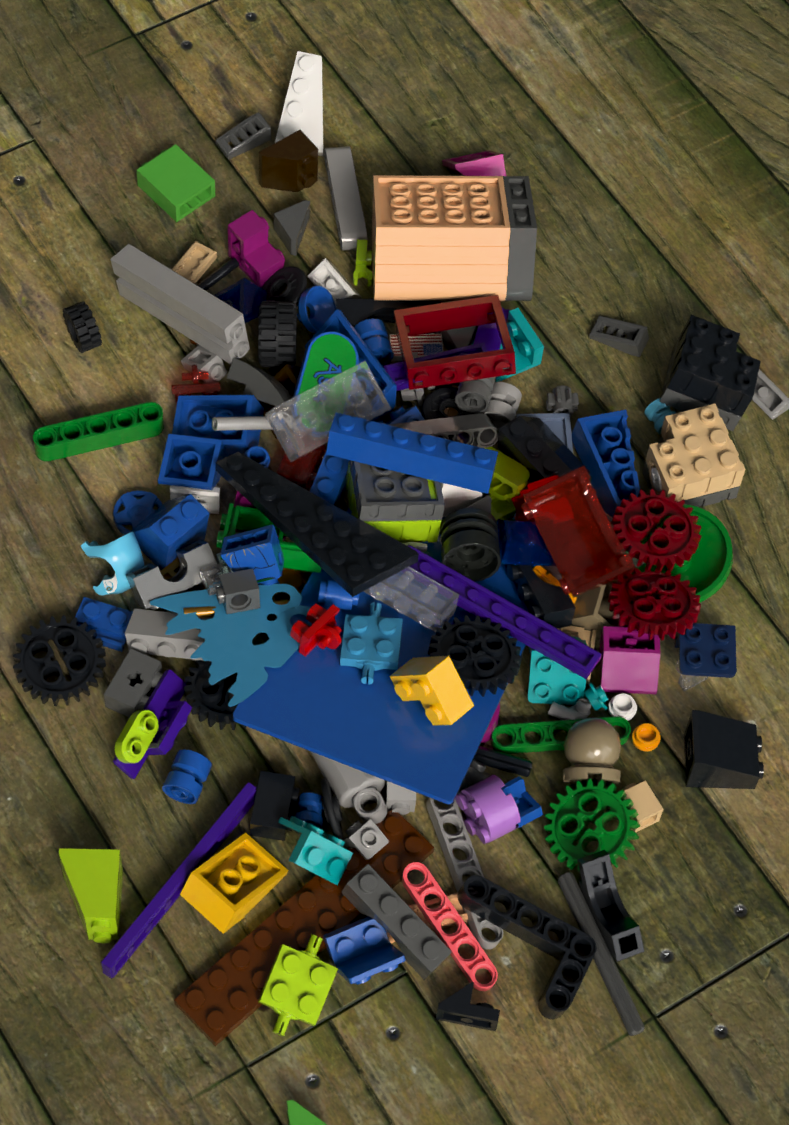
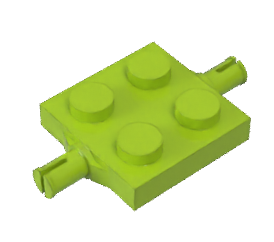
(297, 985)

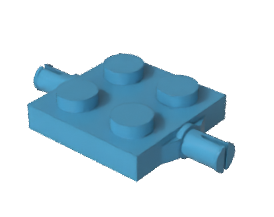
(371, 642)

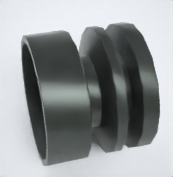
(471, 543)

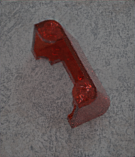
(577, 533)

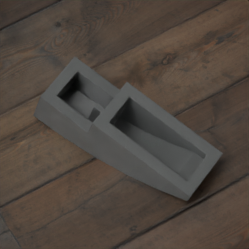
(258, 383)

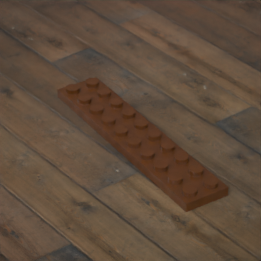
(233, 984)

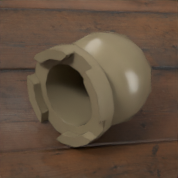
(592, 750)

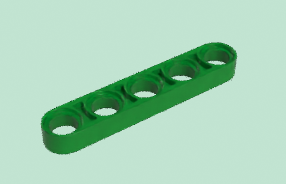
(545, 731)

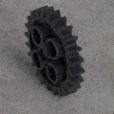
(479, 653)
(35, 671)
(206, 705)

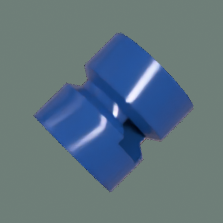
(376, 338)
(186, 779)

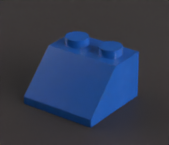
(191, 462)

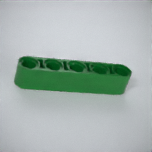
(86, 430)

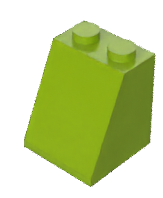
(96, 889)

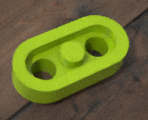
(136, 734)

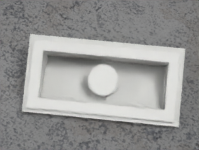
(331, 278)

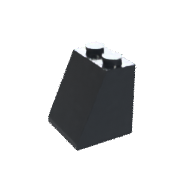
(721, 752)

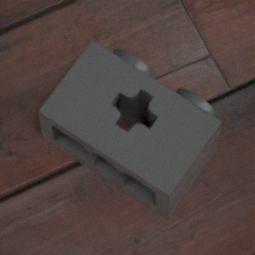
(133, 683)

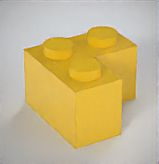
(436, 686)

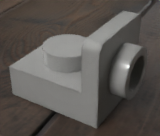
(205, 362)

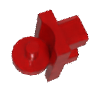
(321, 632)

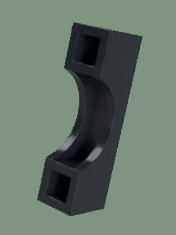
(362, 309)
(541, 598)

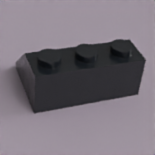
(537, 448)

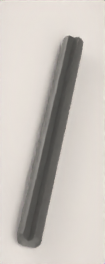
(602, 956)

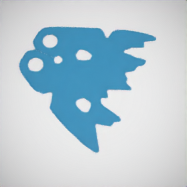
(230, 635)

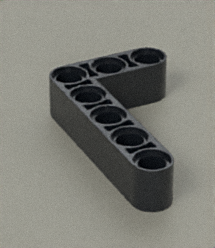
(536, 936)

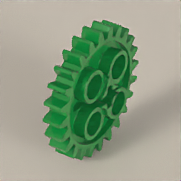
(573, 810)

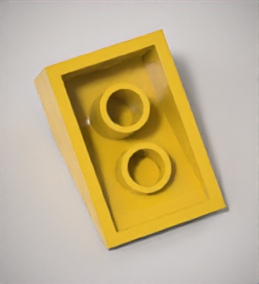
(233, 882)

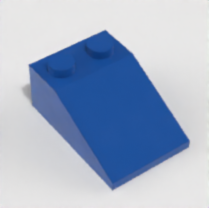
(196, 413)

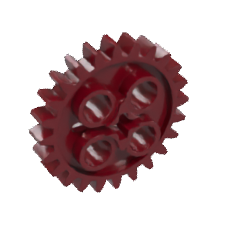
(675, 545)
(654, 603)

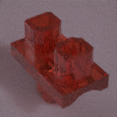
(187, 389)

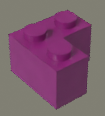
(251, 248)

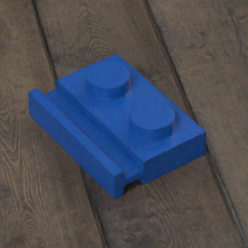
(107, 620)

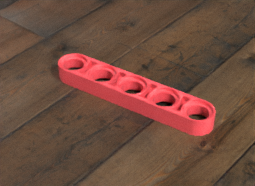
(447, 911)

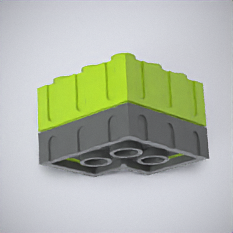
(395, 502)

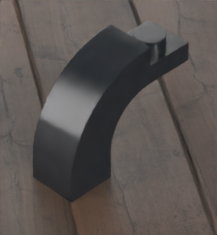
(602, 897)

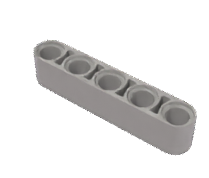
(345, 197)

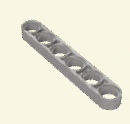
(461, 867)

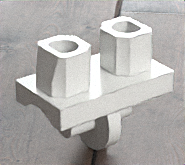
(207, 498)

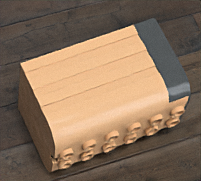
(453, 238)

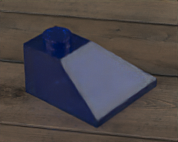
(244, 297)
(522, 543)

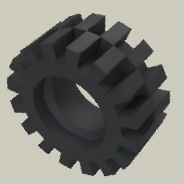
(82, 327)

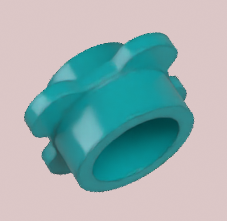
(596, 697)

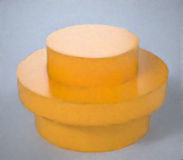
(646, 737)

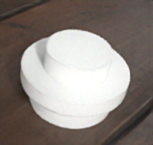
(622, 706)

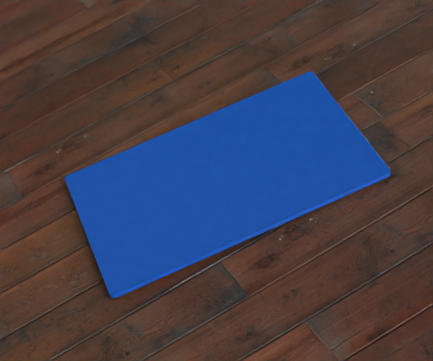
(369, 726)

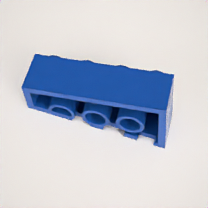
(607, 453)

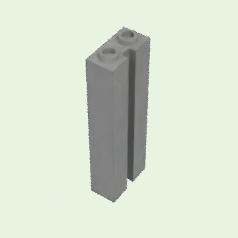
(180, 304)

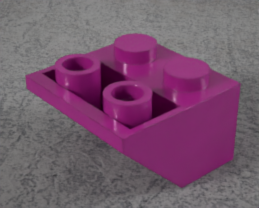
(628, 661)

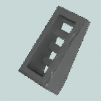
(255, 125)
(632, 345)

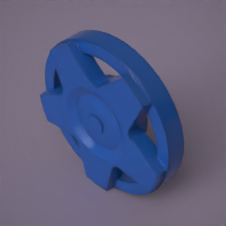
(135, 509)

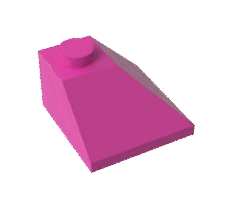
(477, 164)

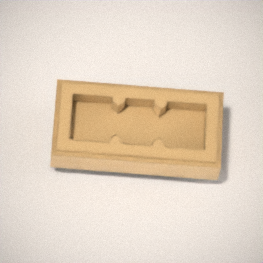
(195, 262)

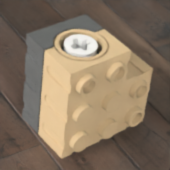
(694, 459)

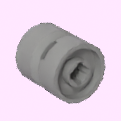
(503, 404)

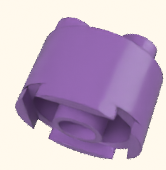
(488, 809)

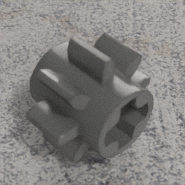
(562, 400)

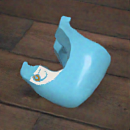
(123, 555)

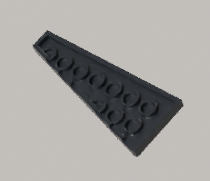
(335, 540)

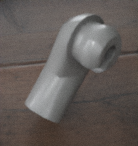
(578, 711)

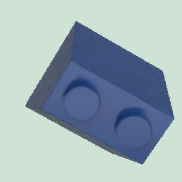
(171, 528)

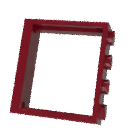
(447, 317)

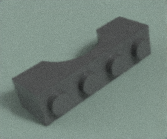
(379, 901)

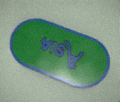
(325, 358)

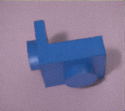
(527, 806)

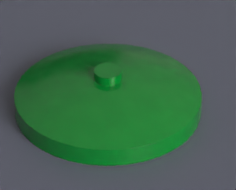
(712, 560)

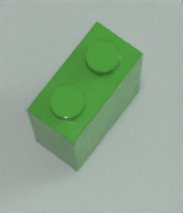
(176, 182)

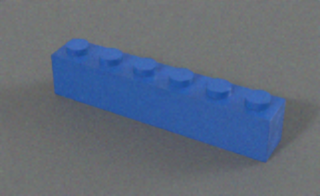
(411, 452)

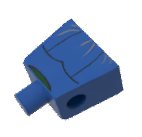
(255, 550)

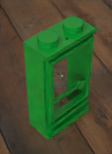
(251, 518)

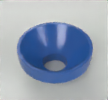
(320, 305)

